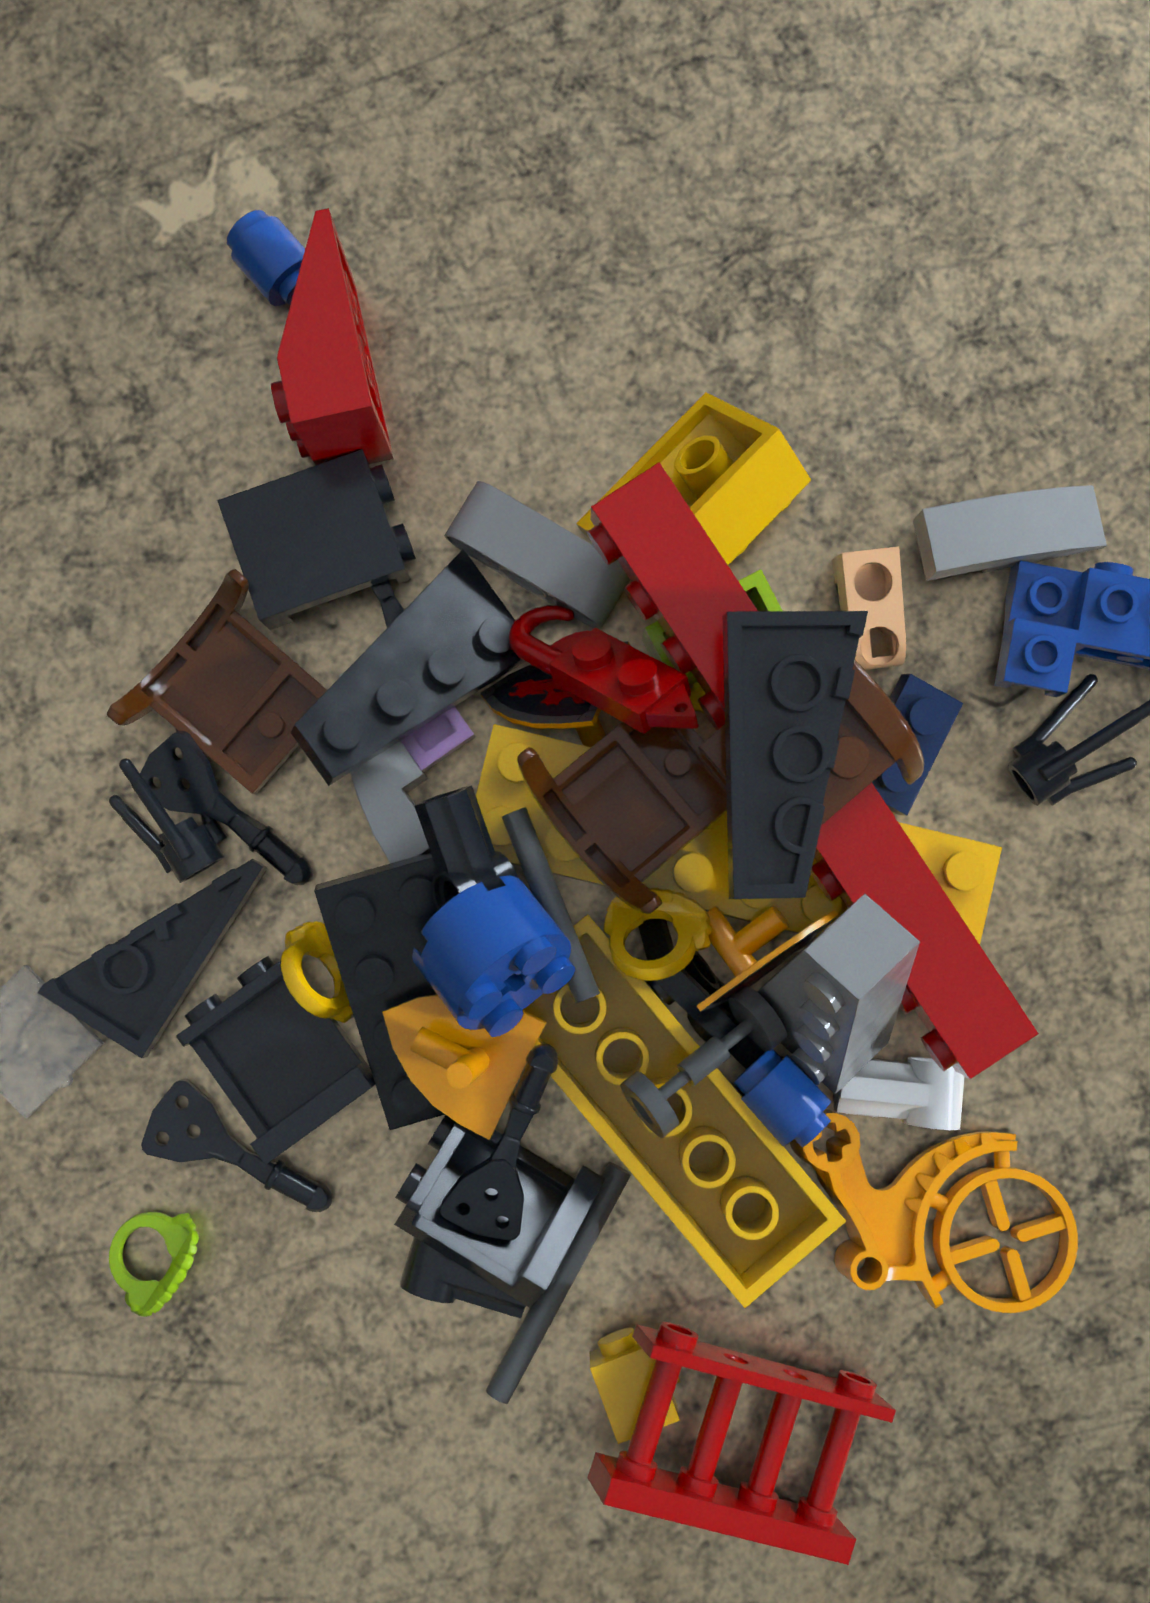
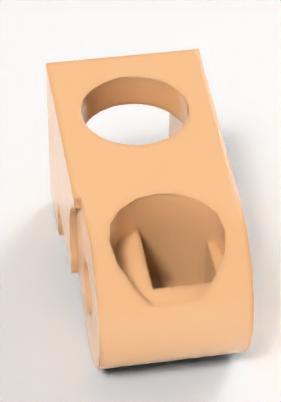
(874, 584)

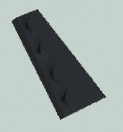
(416, 670)
(781, 732)

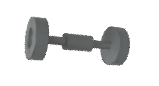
(755, 1019)

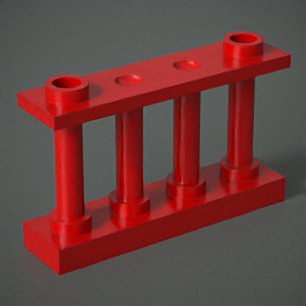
(754, 1508)

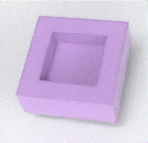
(438, 739)

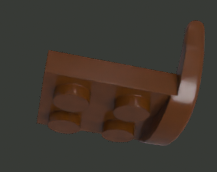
(227, 690)
(870, 738)
(630, 804)

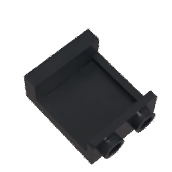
(316, 536)
(276, 1059)
(550, 1216)

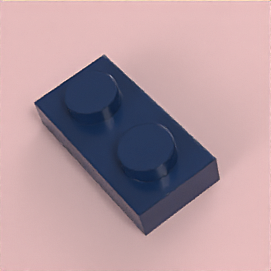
(930, 718)

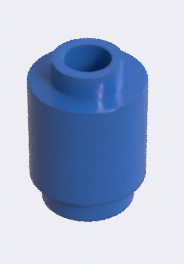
(267, 255)
(784, 1098)

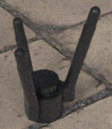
(1045, 770)
(181, 847)

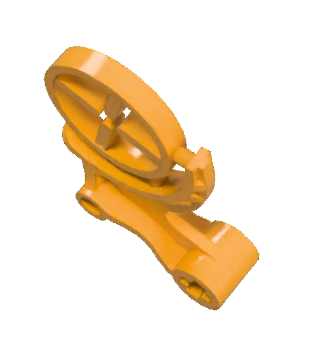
(890, 1221)

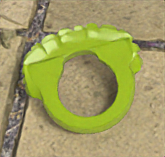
(181, 1242)

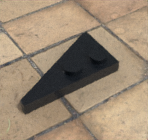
(142, 979)
(691, 988)

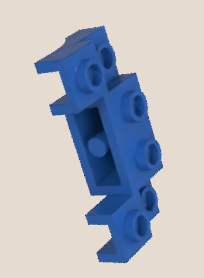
(1067, 614)

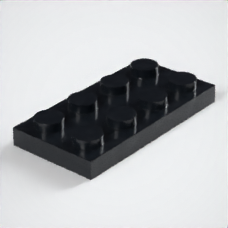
(373, 928)

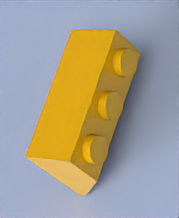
(728, 471)

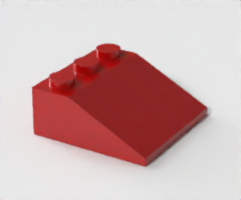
(326, 360)

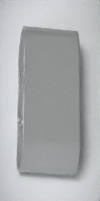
(537, 554)

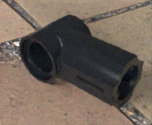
(460, 845)
(443, 1281)

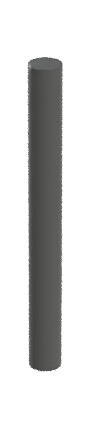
(546, 1307)

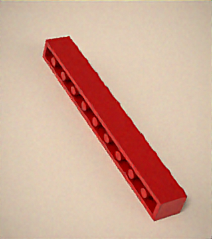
(862, 846)

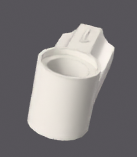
(906, 1091)

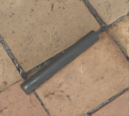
(548, 895)

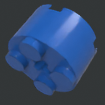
(493, 955)

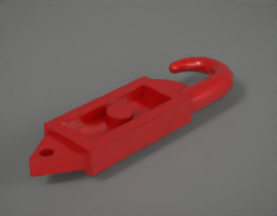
(607, 673)

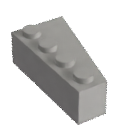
(843, 993)

